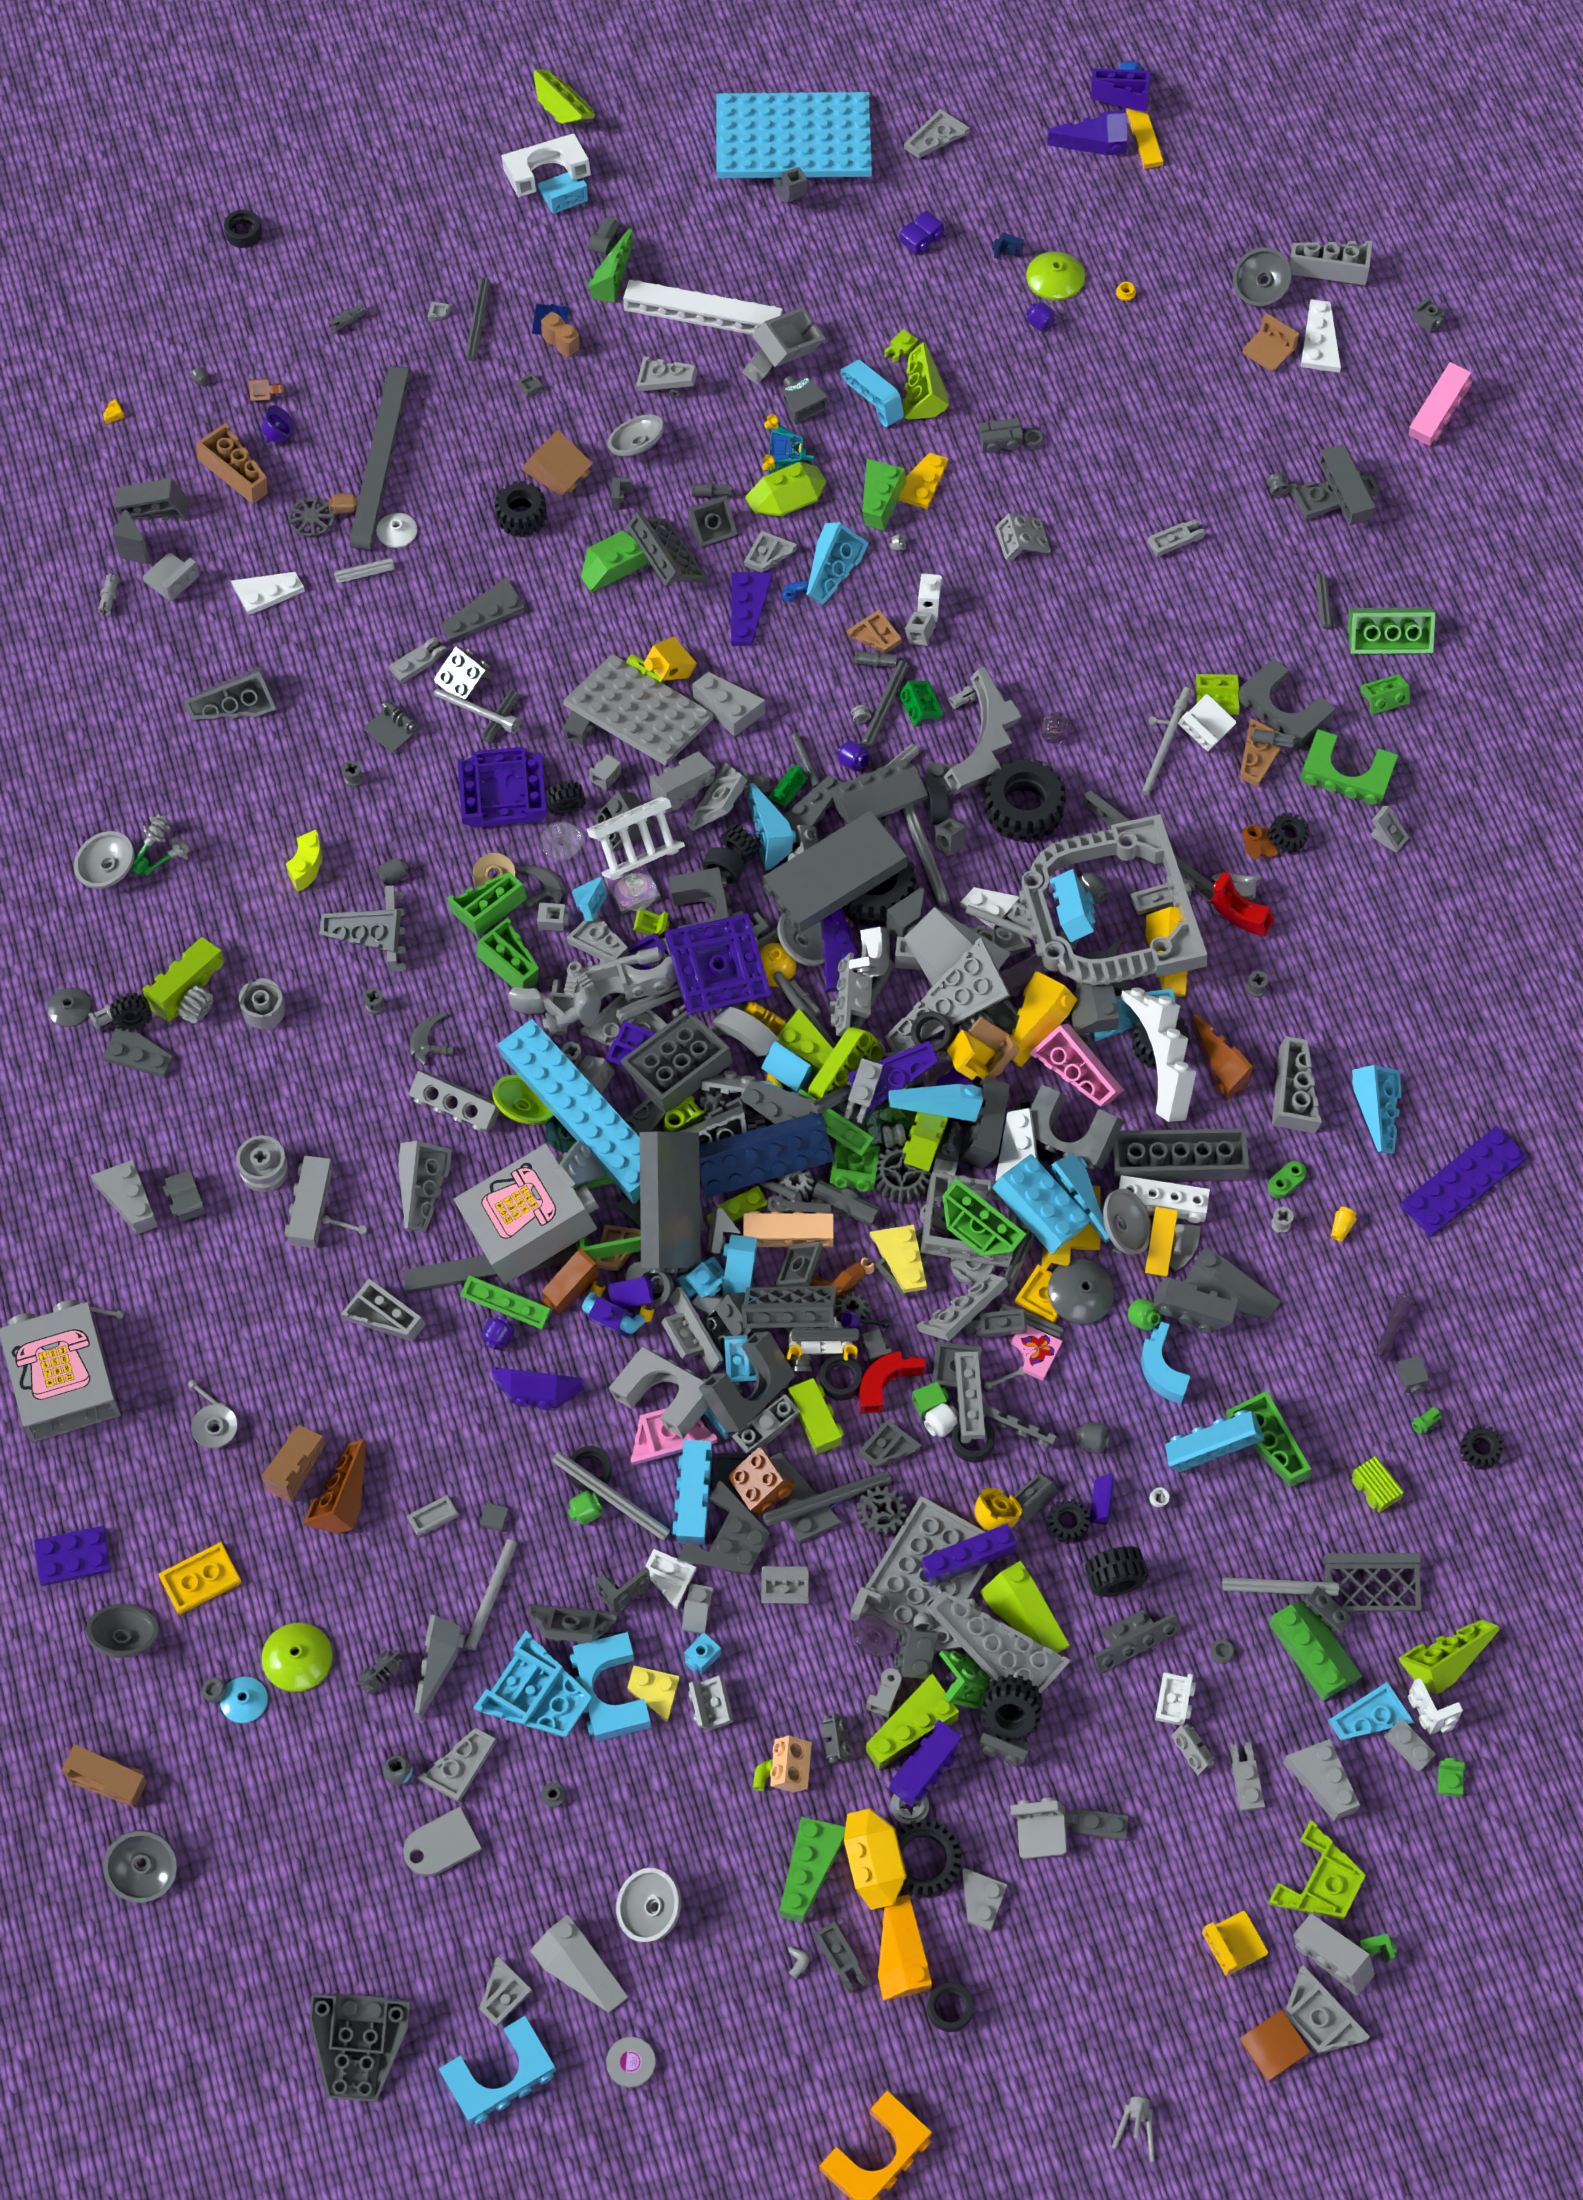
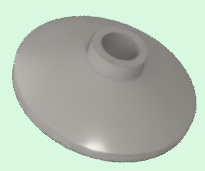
(210, 1417)

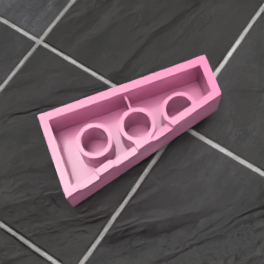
(1440, 404)
(1077, 1064)

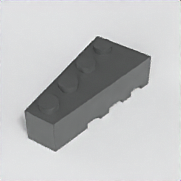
(721, 1126)
(984, 1136)

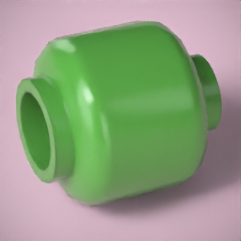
(1143, 1314)
(585, 1507)

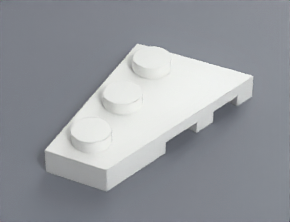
(266, 591)
(1017, 1140)

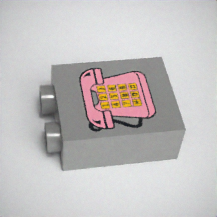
(526, 1213)
(58, 1370)

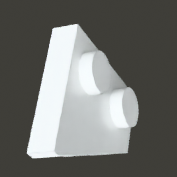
(991, 902)
(670, 1576)

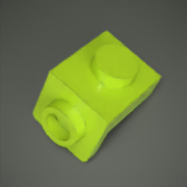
(651, 923)

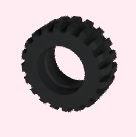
(1030, 777)
(873, 908)

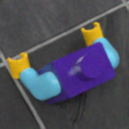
(613, 1316)

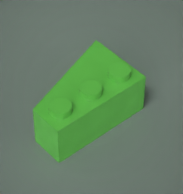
(881, 492)
(488, 903)
(507, 956)

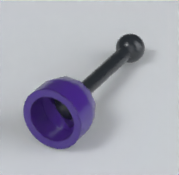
(855, 1320)

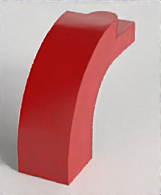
(1238, 910)
(880, 1374)

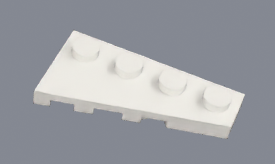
(1320, 341)

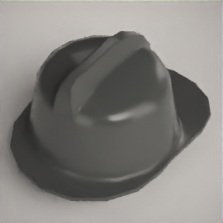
(662, 1282)

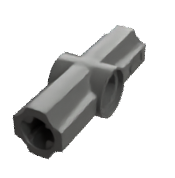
(846, 1203)

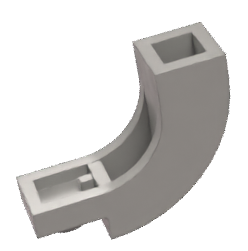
(874, 953)
(745, 1029)

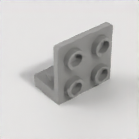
(1020, 533)

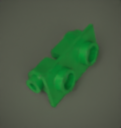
(788, 786)

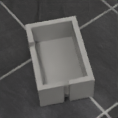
(782, 337)

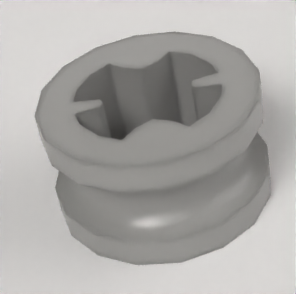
(861, 714)

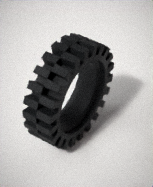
(953, 1854)

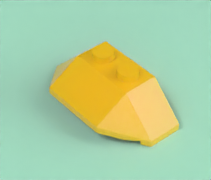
(874, 1858)

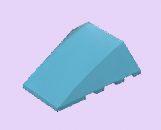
(536, 1692)

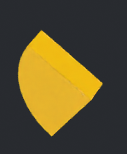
(113, 412)

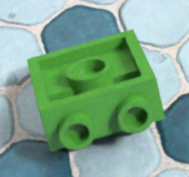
(854, 1170)

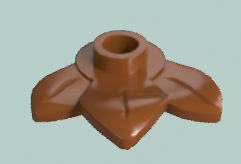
(1258, 843)

